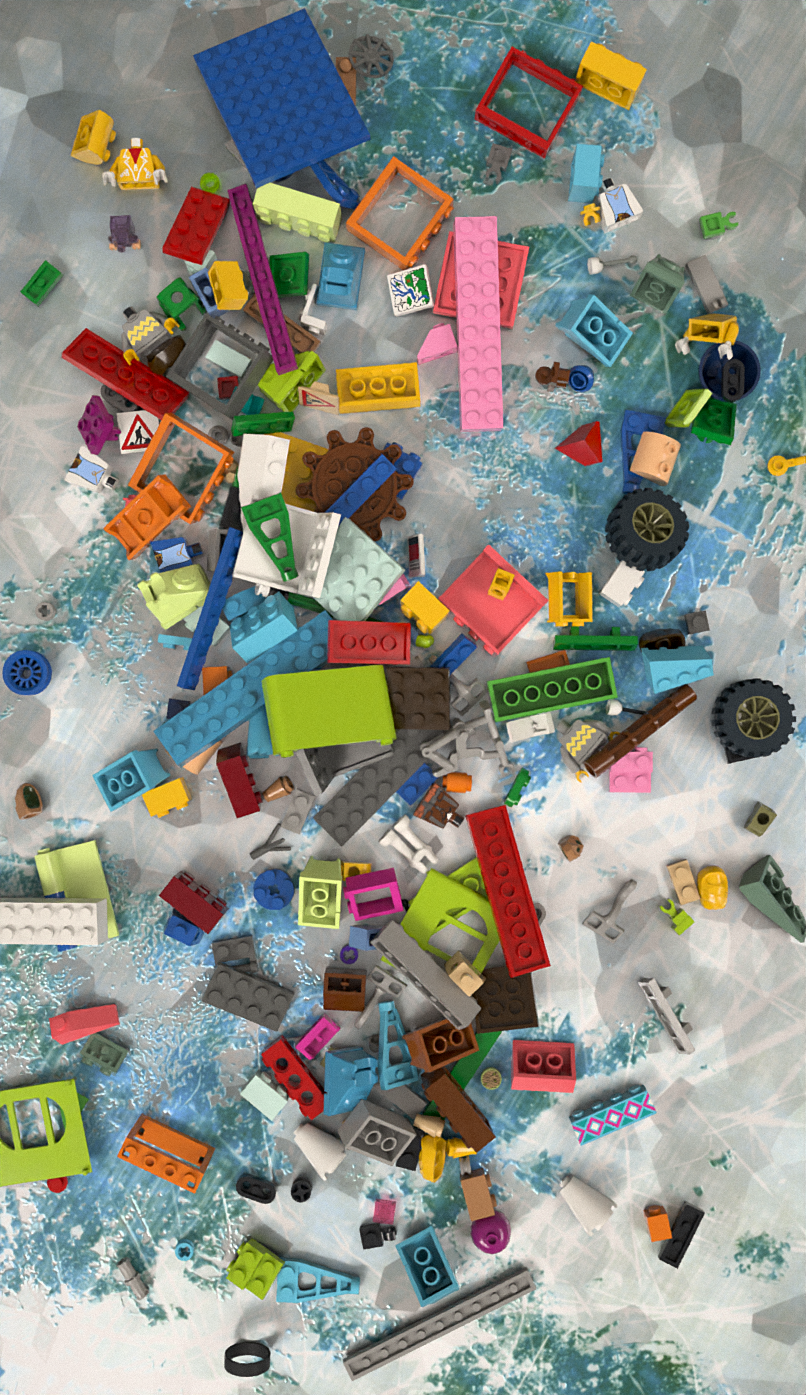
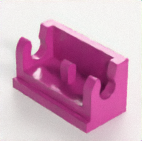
(317, 1036)

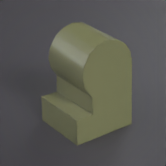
(760, 819)

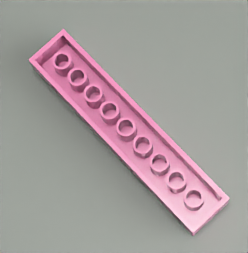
(478, 323)

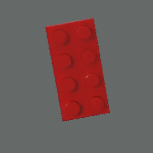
(196, 226)
(368, 642)

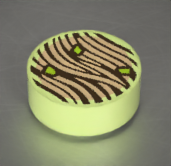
(491, 1078)

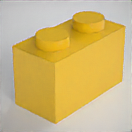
(227, 285)
(166, 797)

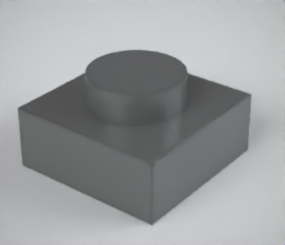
(696, 622)

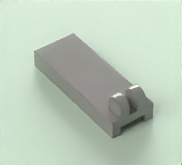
(706, 284)
(404, 1098)

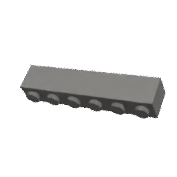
(425, 974)

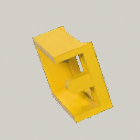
(583, 598)

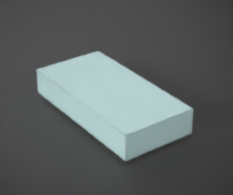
(228, 359)

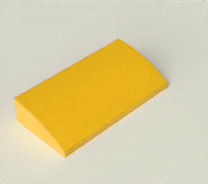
(378, 388)

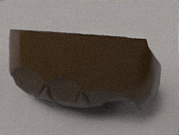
(165, 355)
(659, 638)

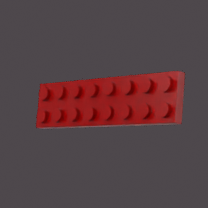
(507, 891)

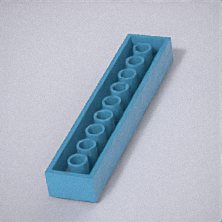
(242, 693)

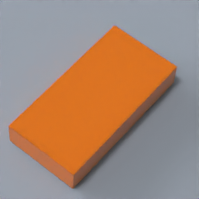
(550, 661)

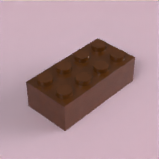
(458, 1108)

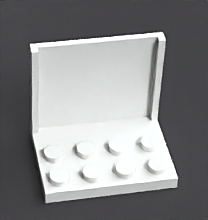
(312, 547)

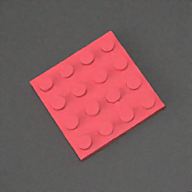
(511, 270)

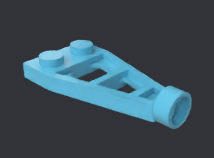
(399, 1073)
(289, 1277)

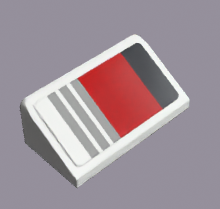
(416, 556)

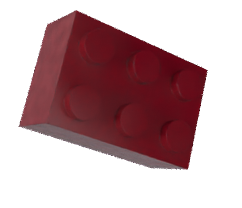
(194, 901)

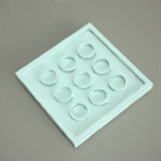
(357, 575)

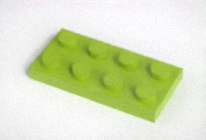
(469, 876)

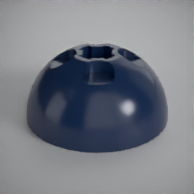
(711, 369)

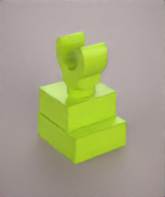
(680, 918)

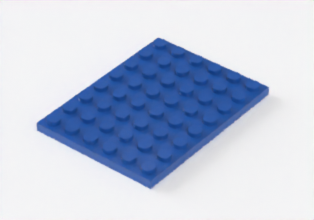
(281, 98)

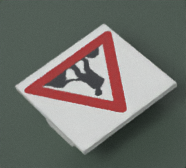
(136, 430)

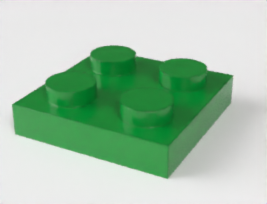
(290, 273)

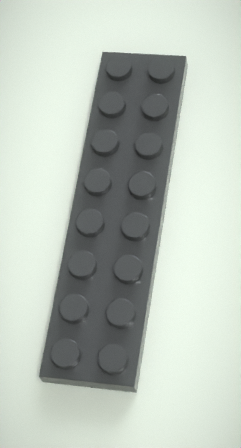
(374, 786)

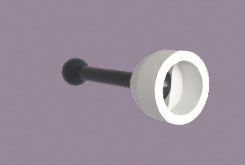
(614, 708)

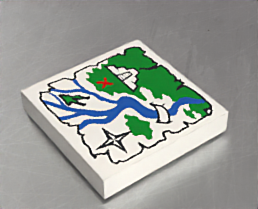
(410, 290)

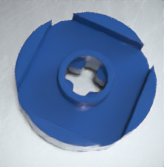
(262, 891)

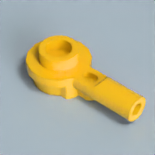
(778, 465)

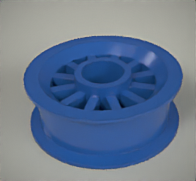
(12, 683)

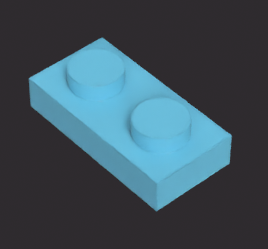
(171, 641)

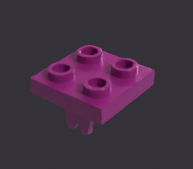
(97, 425)

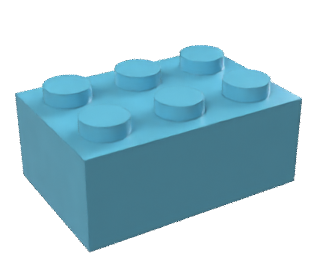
(263, 627)

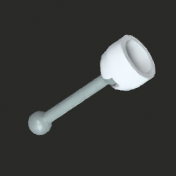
(596, 265)

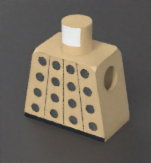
(464, 974)

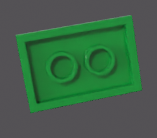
(715, 422)

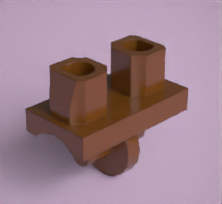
(554, 377)

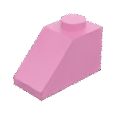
(438, 344)

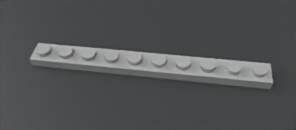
(439, 1324)

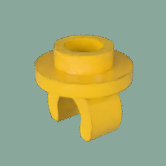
(590, 210)

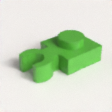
(715, 224)

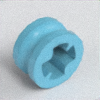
(183, 1243)

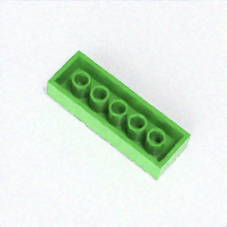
(551, 689)

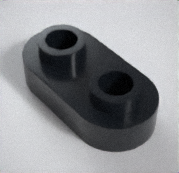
(733, 382)
(255, 1190)

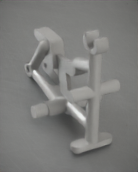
(460, 734)

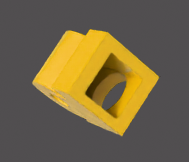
(500, 584)
(354, 868)

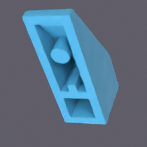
(241, 603)

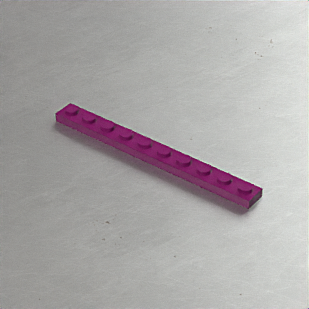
(262, 280)

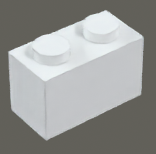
(621, 584)

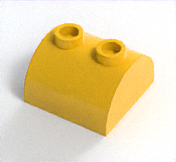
(93, 138)

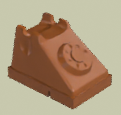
(439, 1044)

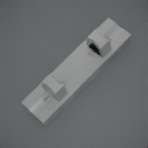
(674, 1029)

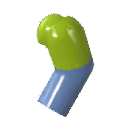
(421, 640)

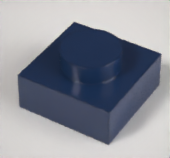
(176, 706)

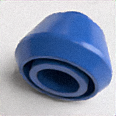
(581, 378)

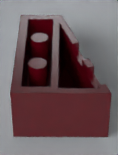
(238, 780)

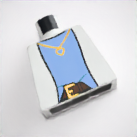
(617, 206)
(90, 472)

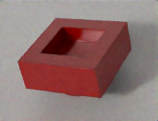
(226, 386)

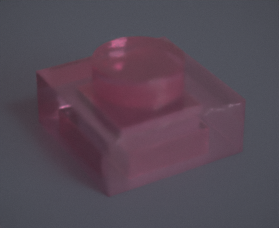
(384, 1211)

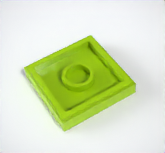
(687, 408)

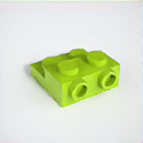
(254, 1268)

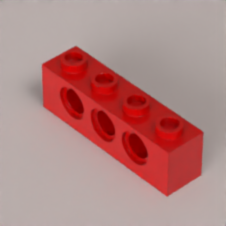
(282, 1049)

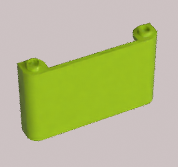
(328, 708)

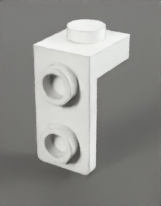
(314, 325)
(530, 727)

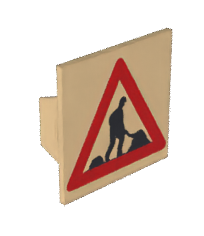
(319, 398)

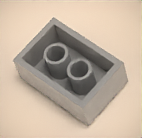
(376, 1132)

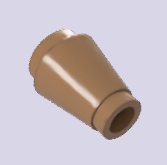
(278, 789)

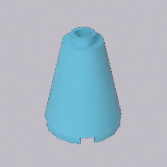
(259, 739)

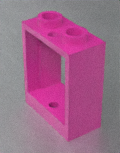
(369, 882)

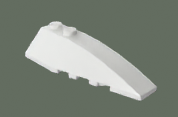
(261, 467)

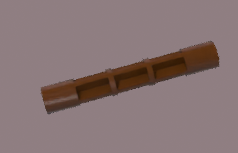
(640, 730)

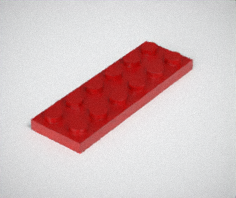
(132, 381)

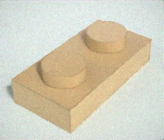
(683, 882)

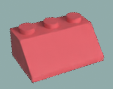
(543, 1066)

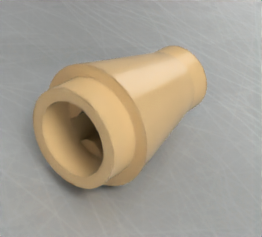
(430, 1124)

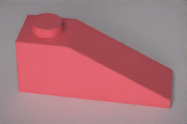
(82, 1023)

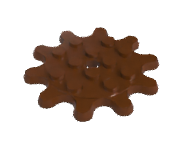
(346, 463)

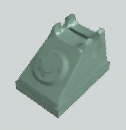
(659, 283)

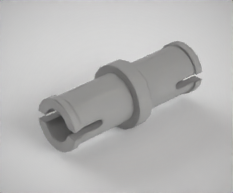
(132, 1278)

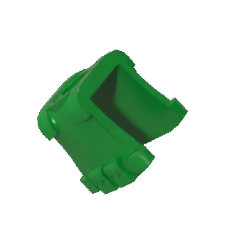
(174, 310)

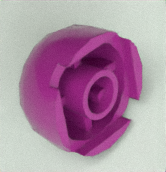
(491, 1233)

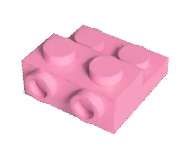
(632, 772)

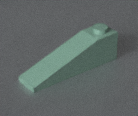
(768, 893)

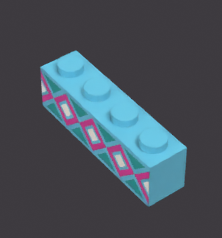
(612, 1114)

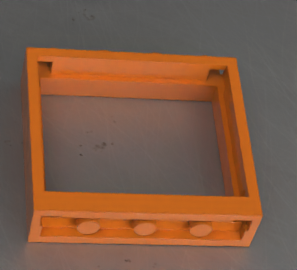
(373, 195)
(156, 445)
(162, 1163)

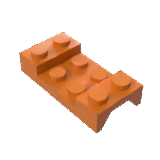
(147, 516)

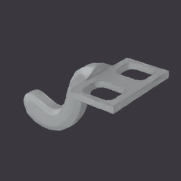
(463, 691)
(609, 919)
(381, 988)

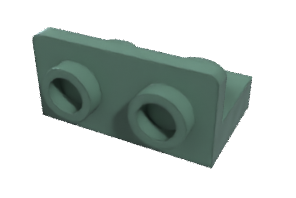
(103, 1054)

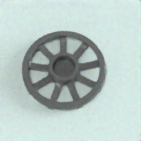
(371, 56)

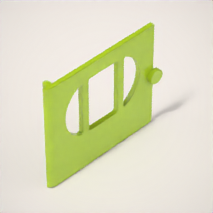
(430, 905)
(48, 1161)

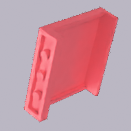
(485, 616)

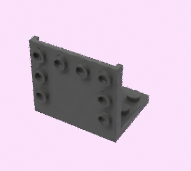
(327, 762)

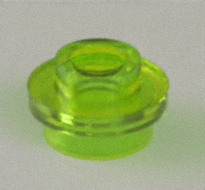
(210, 177)

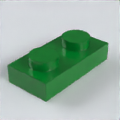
(41, 283)

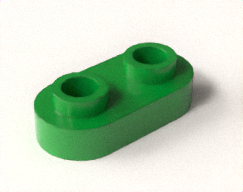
(513, 796)

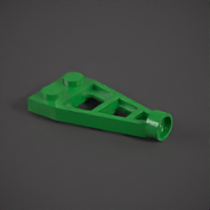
(265, 510)

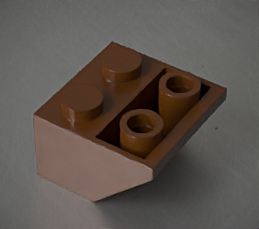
(344, 989)

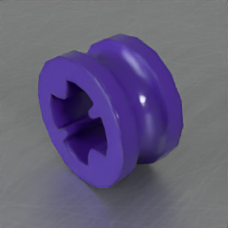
(350, 960)

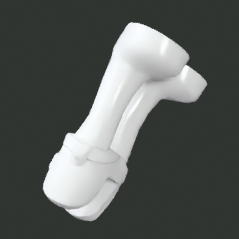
(403, 828)

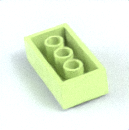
(297, 212)

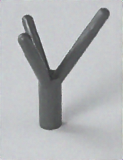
(270, 847)

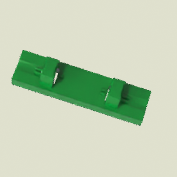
(614, 642)

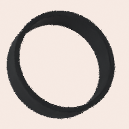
(247, 1369)

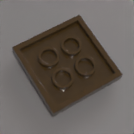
(419, 697)
(505, 1002)

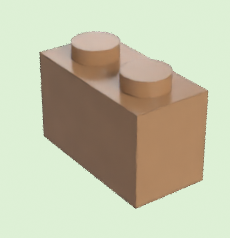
(477, 1194)

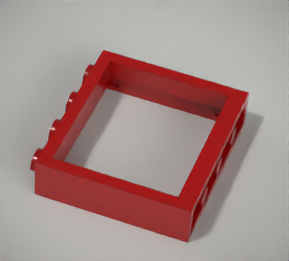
(512, 130)

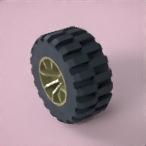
(647, 529)
(753, 718)

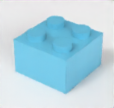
(585, 173)

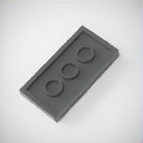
(247, 996)

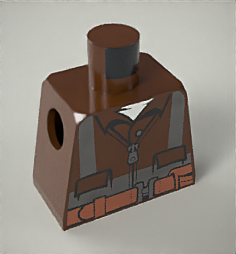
(438, 808)

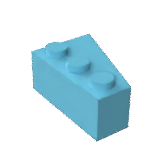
(675, 667)

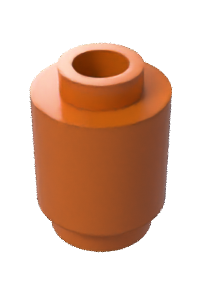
(457, 782)

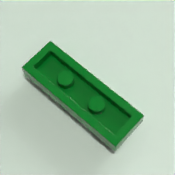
(262, 423)

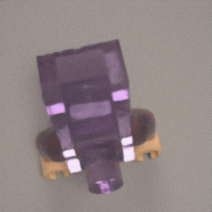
(122, 234)

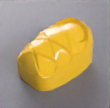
(712, 887)
(432, 1157)

